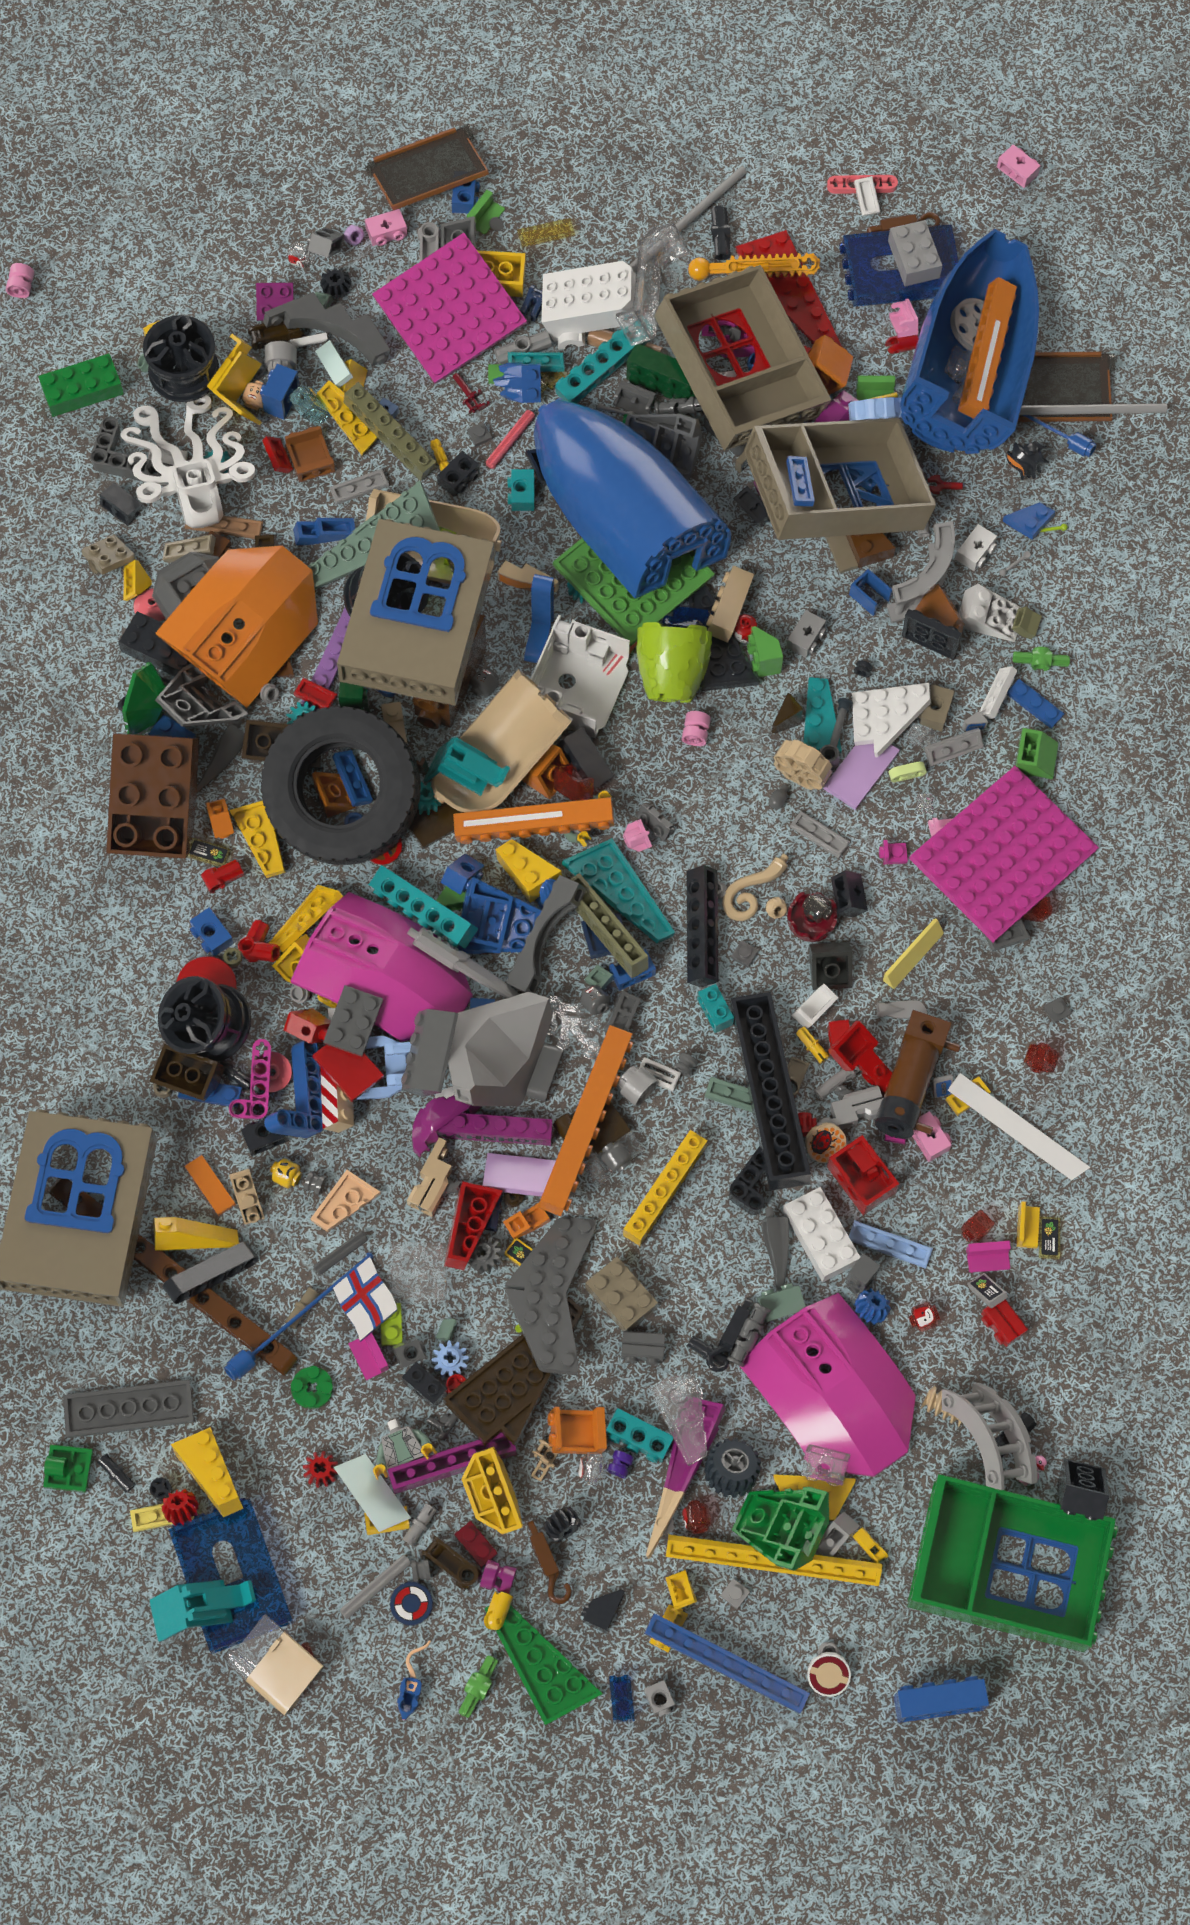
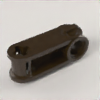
(272, 333)
(452, 1563)

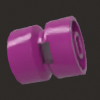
(491, 1574)

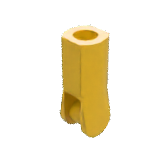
(867, 1543)

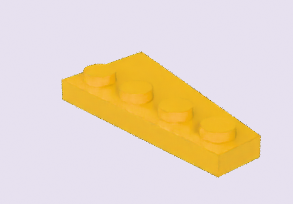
(260, 837)

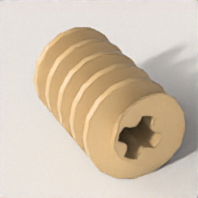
(934, 1401)

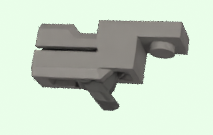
(853, 1106)

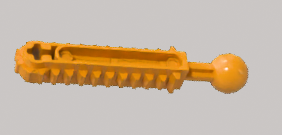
(700, 268)

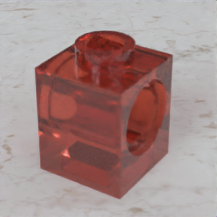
(977, 1227)

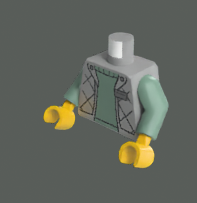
(401, 1447)

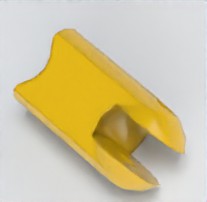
(497, 1610)

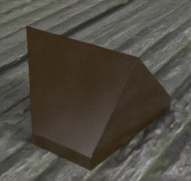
(788, 715)

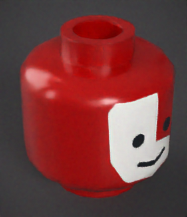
(743, 627)

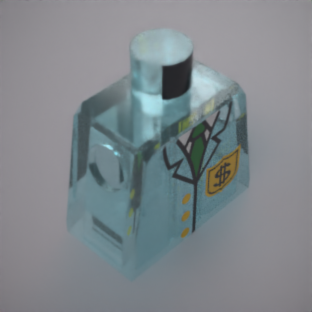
(305, 401)

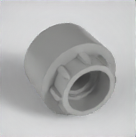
(280, 353)
(637, 1085)

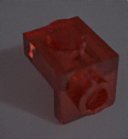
(1040, 911)

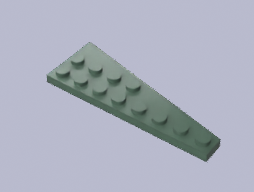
(353, 551)

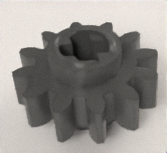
(486, 1255)

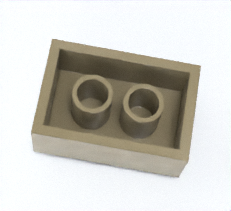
(621, 1295)

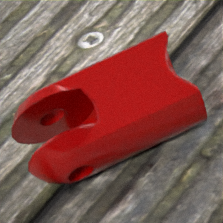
(901, 344)

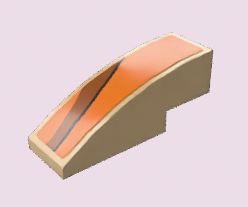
(520, 577)

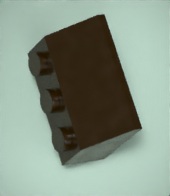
(187, 1073)

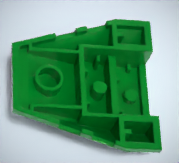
(140, 707)
(784, 1524)

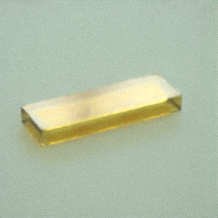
(545, 232)

